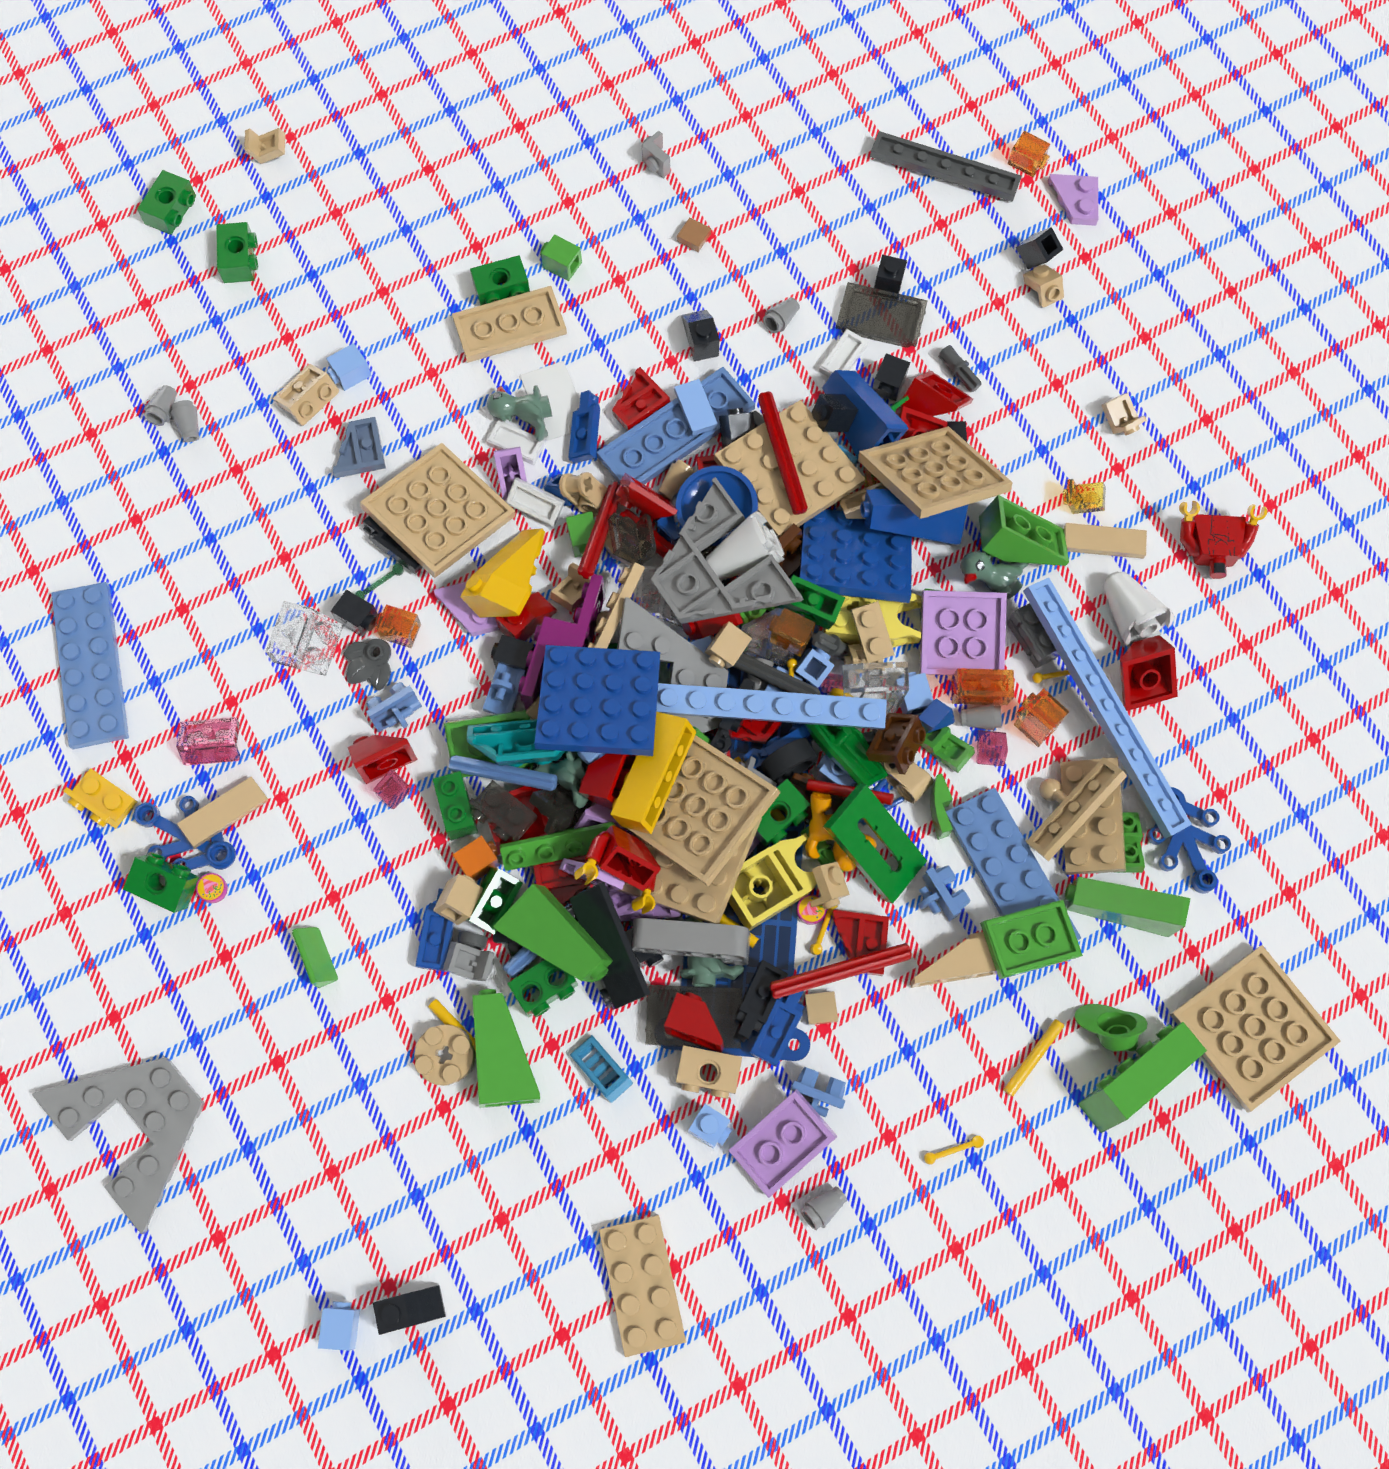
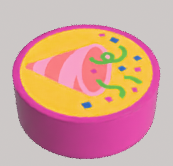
(211, 888)
(809, 914)

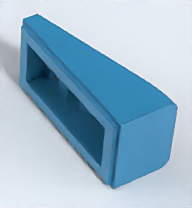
(618, 1086)

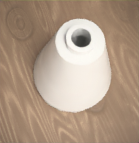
(745, 548)
(1135, 608)

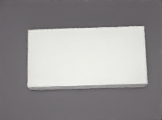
(844, 353)
(507, 436)
(535, 502)

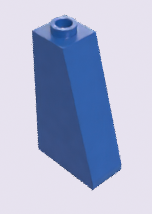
(875, 420)
(888, 514)

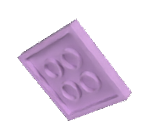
(962, 631)

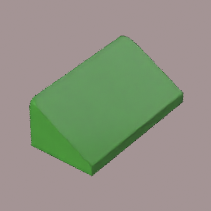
(315, 956)

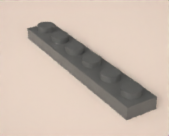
(945, 166)

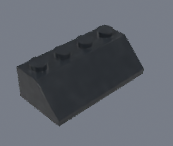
(599, 918)

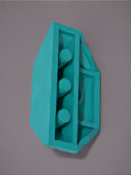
(510, 743)

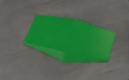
(848, 750)

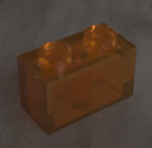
(982, 686)
(1040, 716)

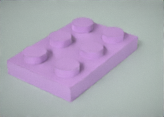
(782, 1143)

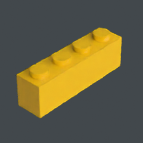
(653, 776)

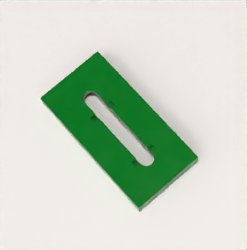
(845, 831)

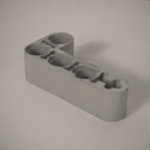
(692, 939)

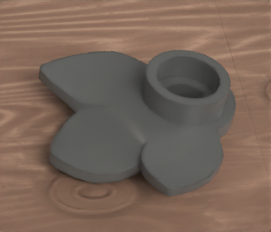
(366, 666)

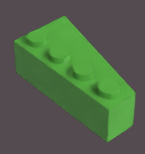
(1143, 1077)

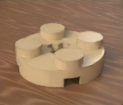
(451, 1071)

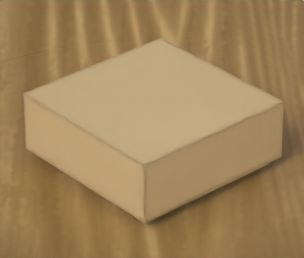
(821, 1008)

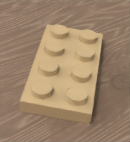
(509, 324)
(1100, 841)
(642, 1286)

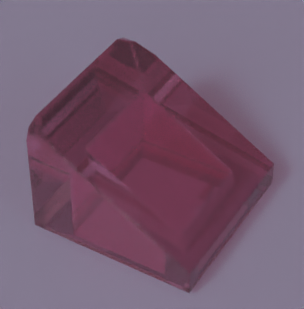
(832, 681)
(991, 748)
(391, 789)

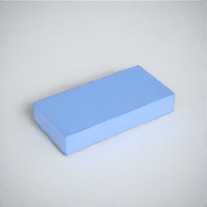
(695, 407)

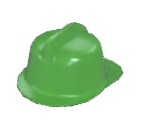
(1114, 1027)

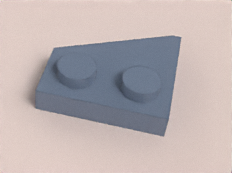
(360, 449)

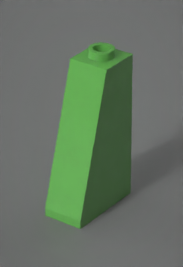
(1128, 906)
(553, 933)
(500, 1057)

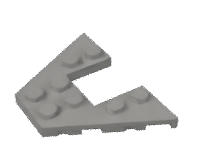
(693, 586)
(689, 665)
(160, 1105)

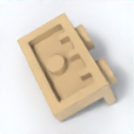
(306, 394)

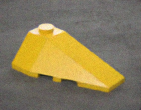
(503, 582)

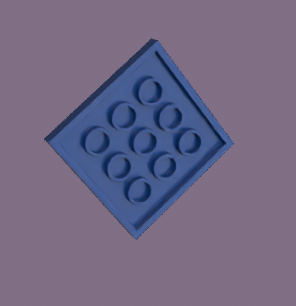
(856, 559)
(598, 700)

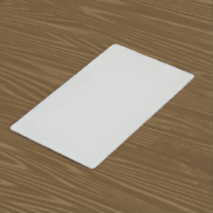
(562, 395)

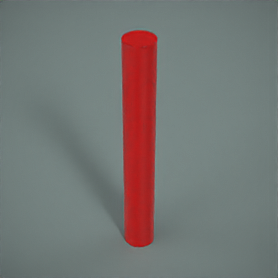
(844, 790)

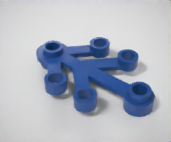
(1187, 837)
(210, 849)

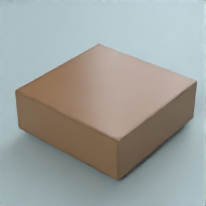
(694, 234)

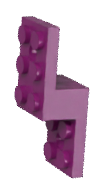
(562, 633)

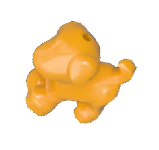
(819, 804)

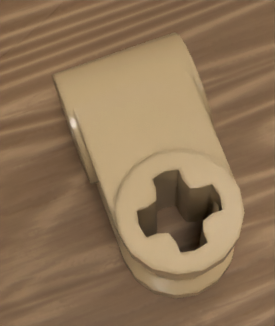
(583, 491)
(910, 785)

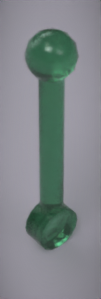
(396, 570)

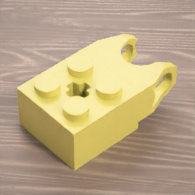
(898, 632)
(780, 878)

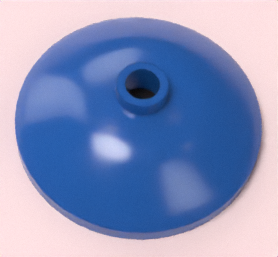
(700, 482)

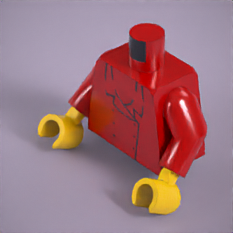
(1217, 539)
(625, 859)

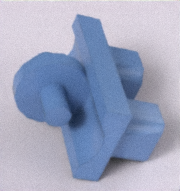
(503, 690)
(393, 709)
(936, 882)
(833, 1094)

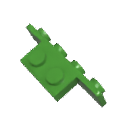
(550, 847)

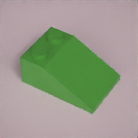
(1021, 535)

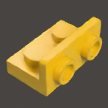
(102, 798)

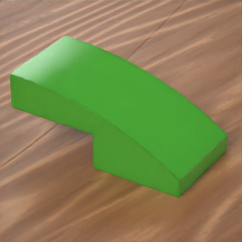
(948, 748)
(939, 800)

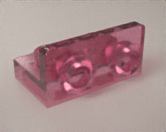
(208, 741)

